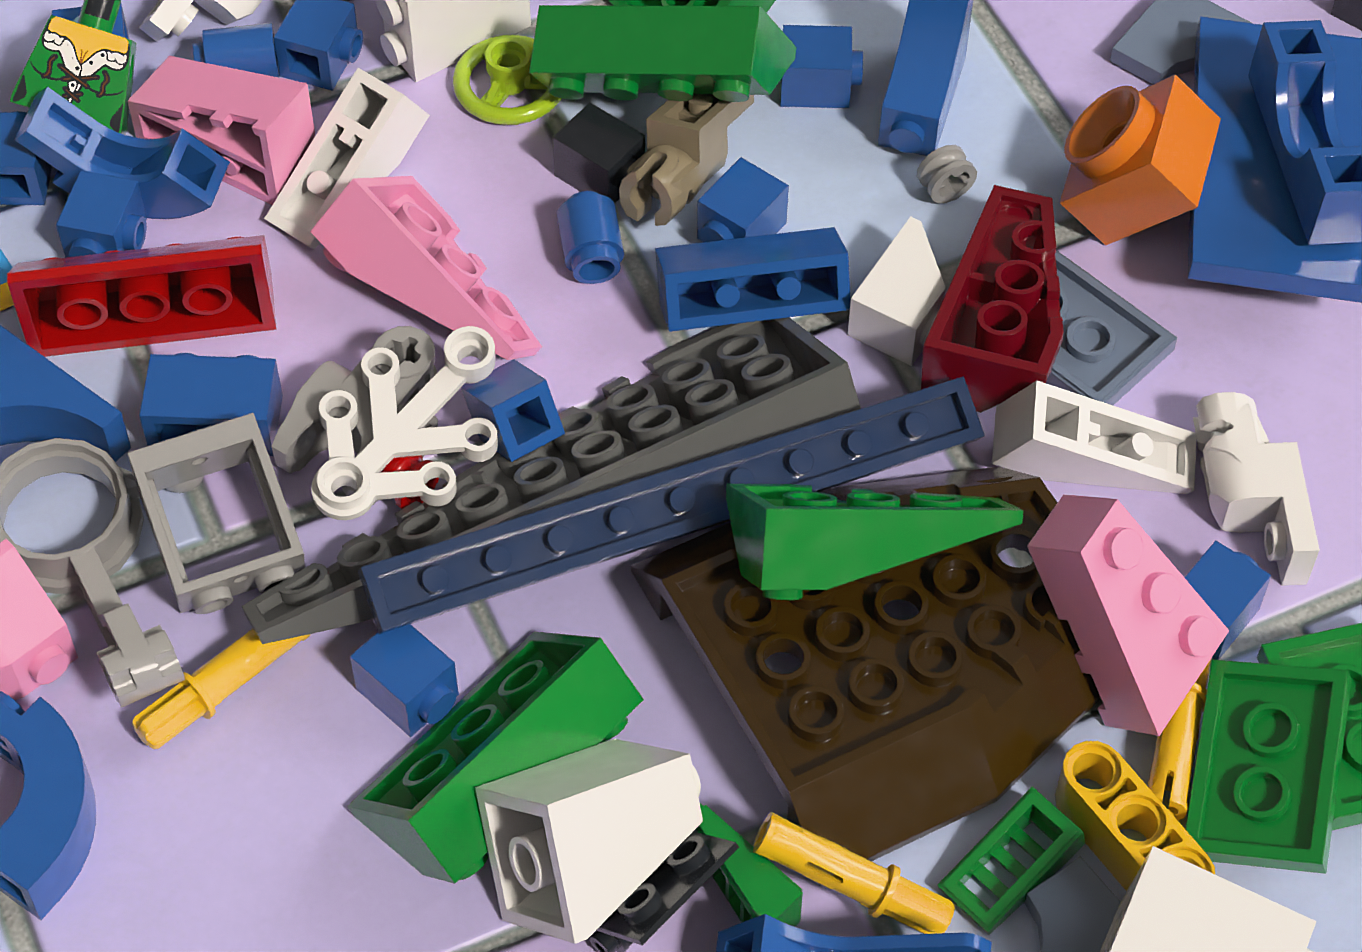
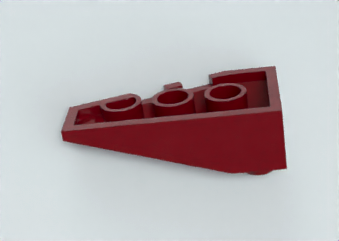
(1003, 303)

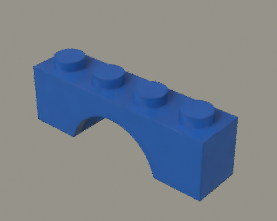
(1295, 94)

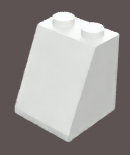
(436, 33)
(585, 832)
(1193, 910)

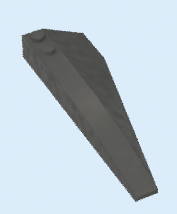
(697, 403)

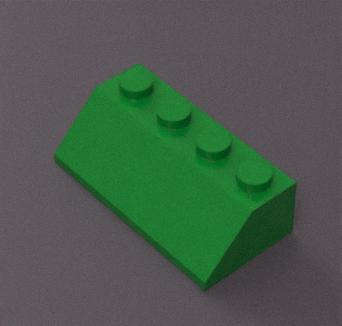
(659, 51)
(530, 709)

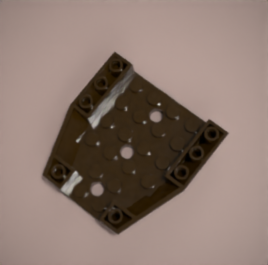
(889, 716)

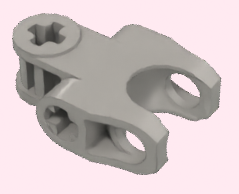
(302, 433)

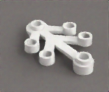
(403, 432)

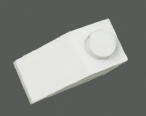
(899, 297)

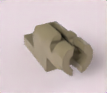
(683, 152)

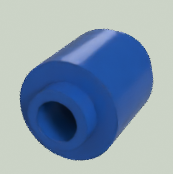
(590, 237)

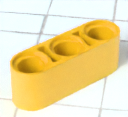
(1120, 805)

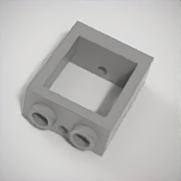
(203, 454)

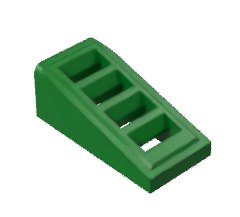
(1029, 809)
(750, 880)

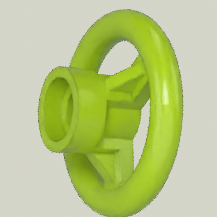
(508, 67)

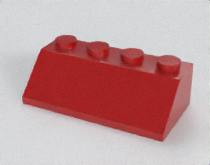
(144, 296)

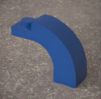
(56, 815)

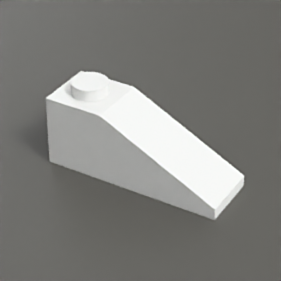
(359, 139)
(1091, 442)

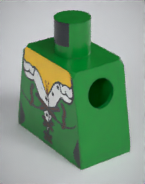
(83, 65)

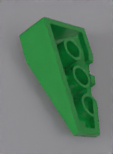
(814, 542)

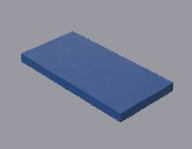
(1245, 215)

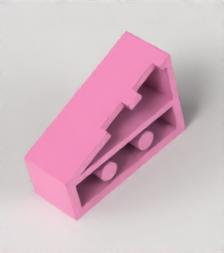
(242, 115)
(1129, 610)

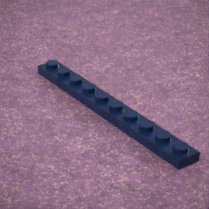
(663, 505)

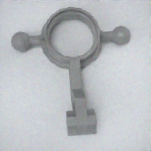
(134, 660)

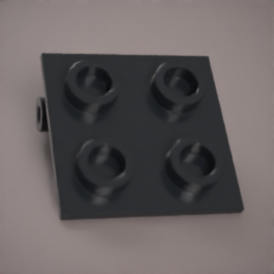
(663, 892)

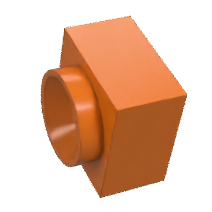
(1138, 158)

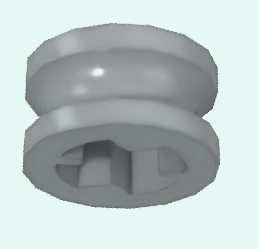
(946, 173)

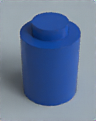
(240, 48)

